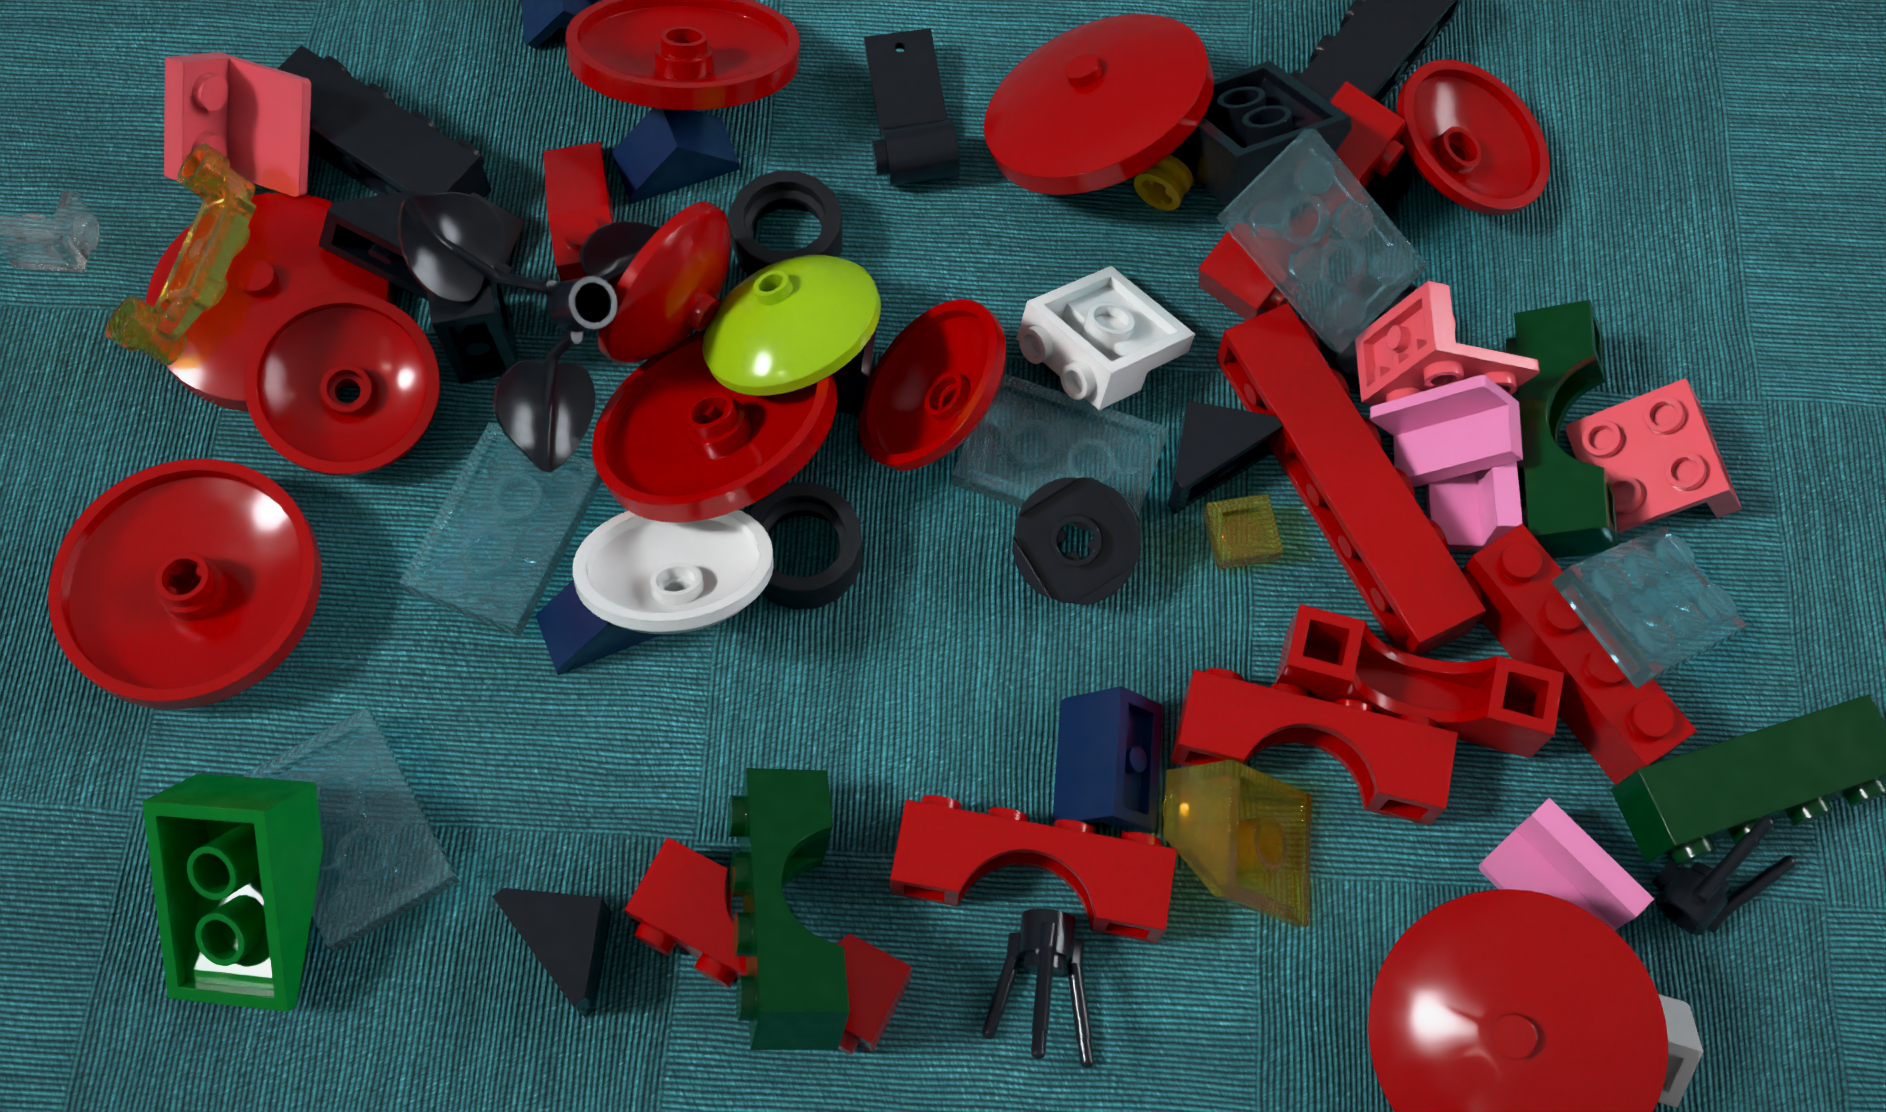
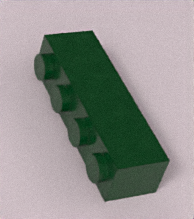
(1770, 772)

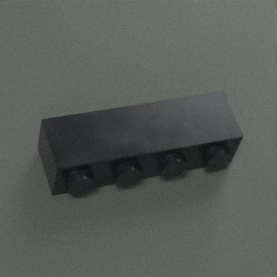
(1376, 45)
(377, 140)

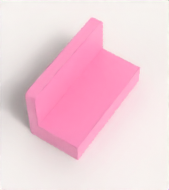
(1452, 429)
(1476, 506)
(1561, 860)

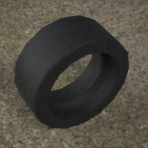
(780, 191)
(826, 504)

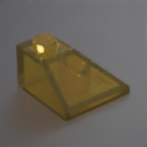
(1243, 836)

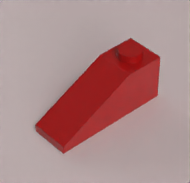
(575, 202)

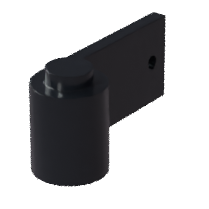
(910, 110)

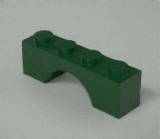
(1567, 501)
(792, 978)

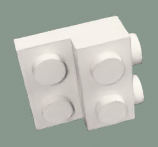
(1101, 336)

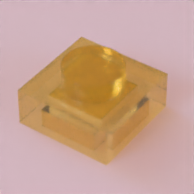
(1243, 531)

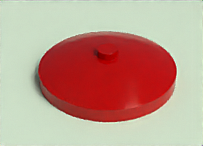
(683, 52)
(1099, 104)
(267, 276)
(692, 449)
(185, 584)
(1516, 1011)

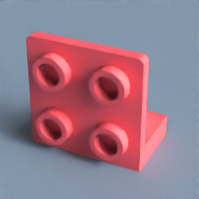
(244, 113)
(1417, 351)
(1656, 456)

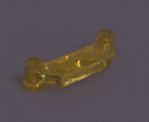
(201, 266)

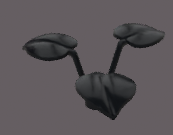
(449, 251)

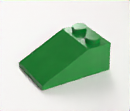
(234, 886)

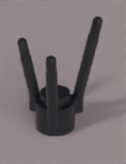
(1696, 895)
(1046, 946)

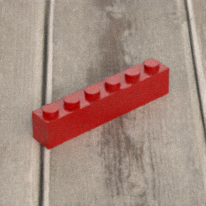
(1350, 484)

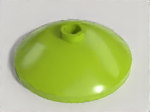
(791, 325)

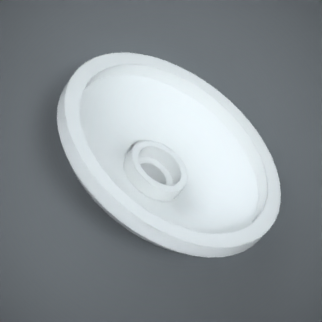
(672, 574)

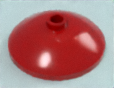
(1472, 138)
(670, 286)
(335, 343)
(933, 385)

